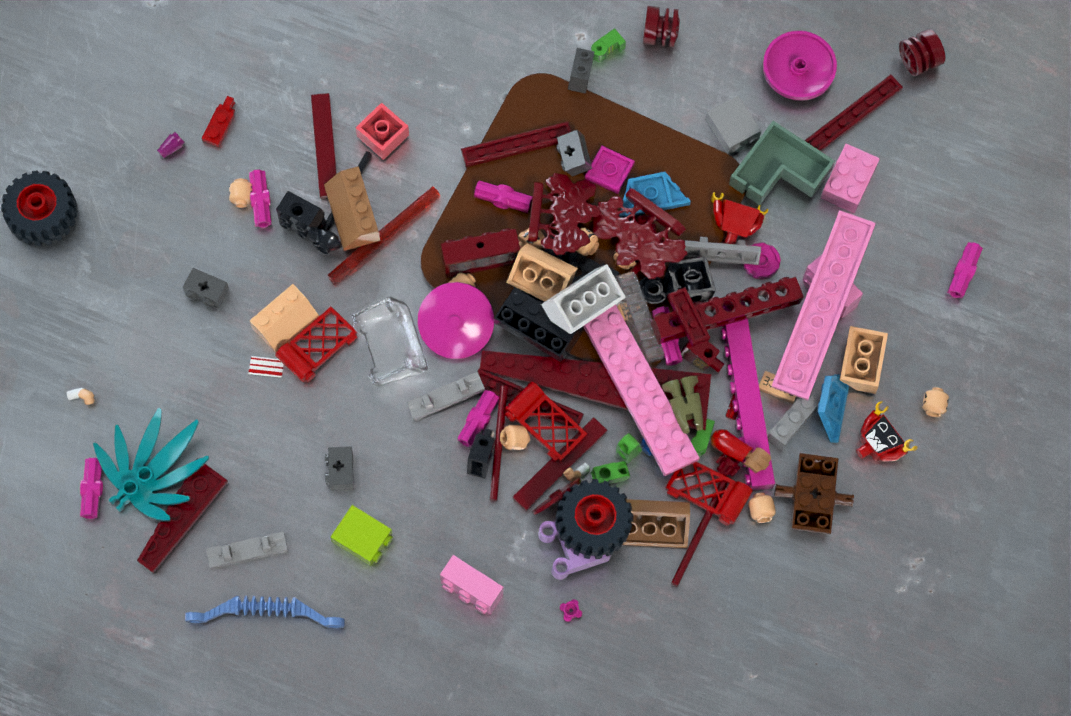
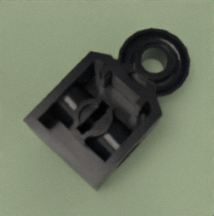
(307, 222)
(689, 273)

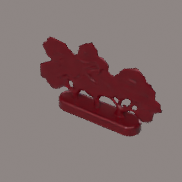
(568, 211)
(637, 239)

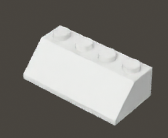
(584, 299)

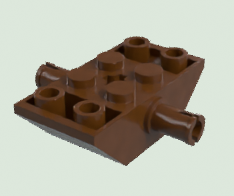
(818, 477)

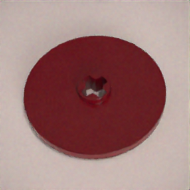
(555, 497)

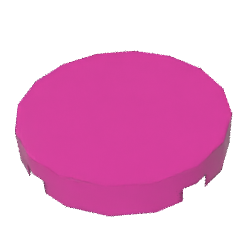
(768, 263)

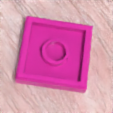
(610, 169)

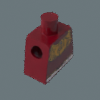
(702, 356)

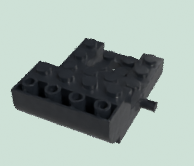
(527, 319)

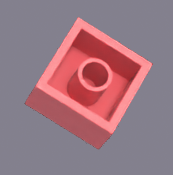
(382, 131)

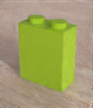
(362, 535)

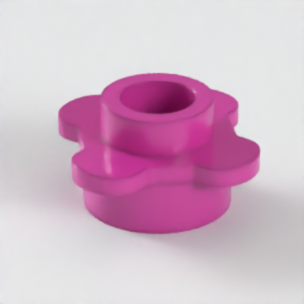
(573, 604)

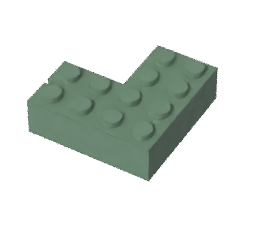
(780, 156)

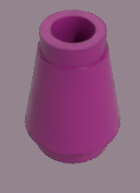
(170, 145)

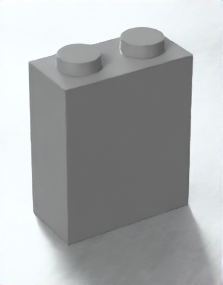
(733, 125)

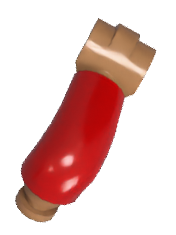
(737, 449)

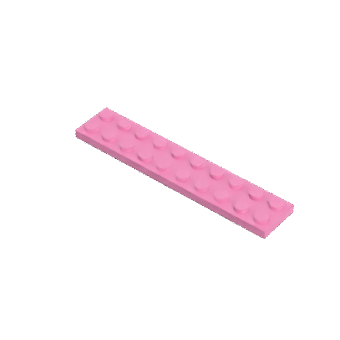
(823, 305)
(640, 391)

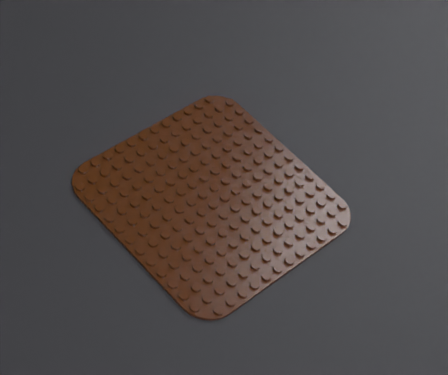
(656, 148)

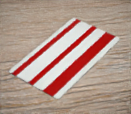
(266, 367)

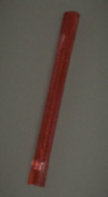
(385, 234)

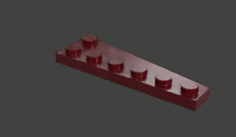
(202, 489)

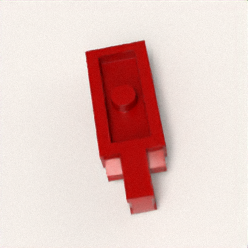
(220, 123)

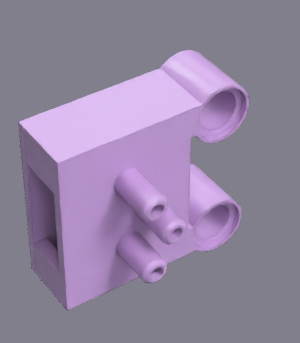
(572, 562)

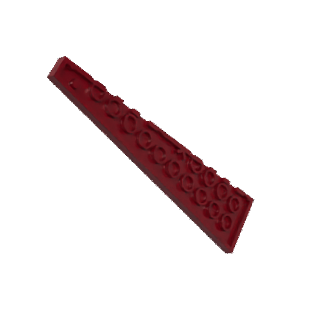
(582, 378)

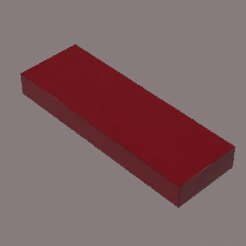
(688, 317)

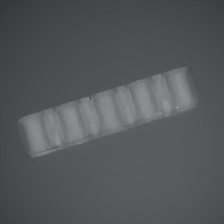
(639, 317)

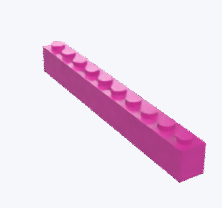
(747, 397)

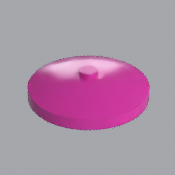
(799, 65)
(456, 320)

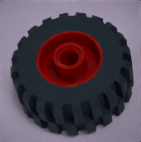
(39, 208)
(594, 519)

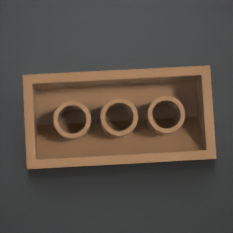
(351, 209)
(659, 523)

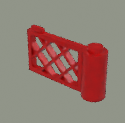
(299, 362)
(523, 407)
(729, 505)

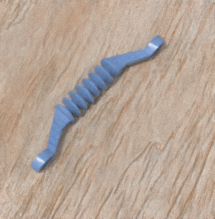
(235, 605)

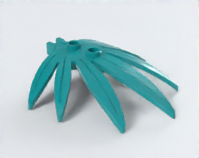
(141, 481)

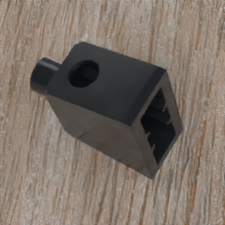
(481, 454)

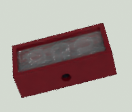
(480, 252)

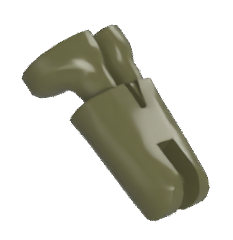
(687, 407)

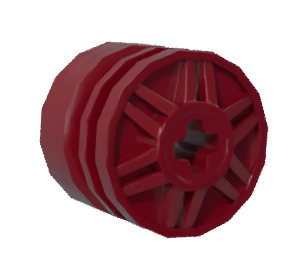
(661, 26)
(922, 52)

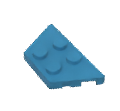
(657, 189)
(832, 405)

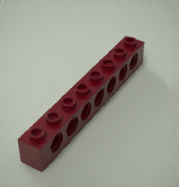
(788, 286)

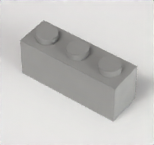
(792, 422)

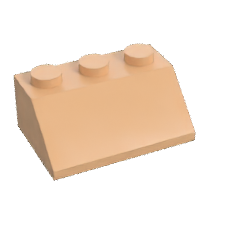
(540, 273)
(284, 318)
(863, 359)

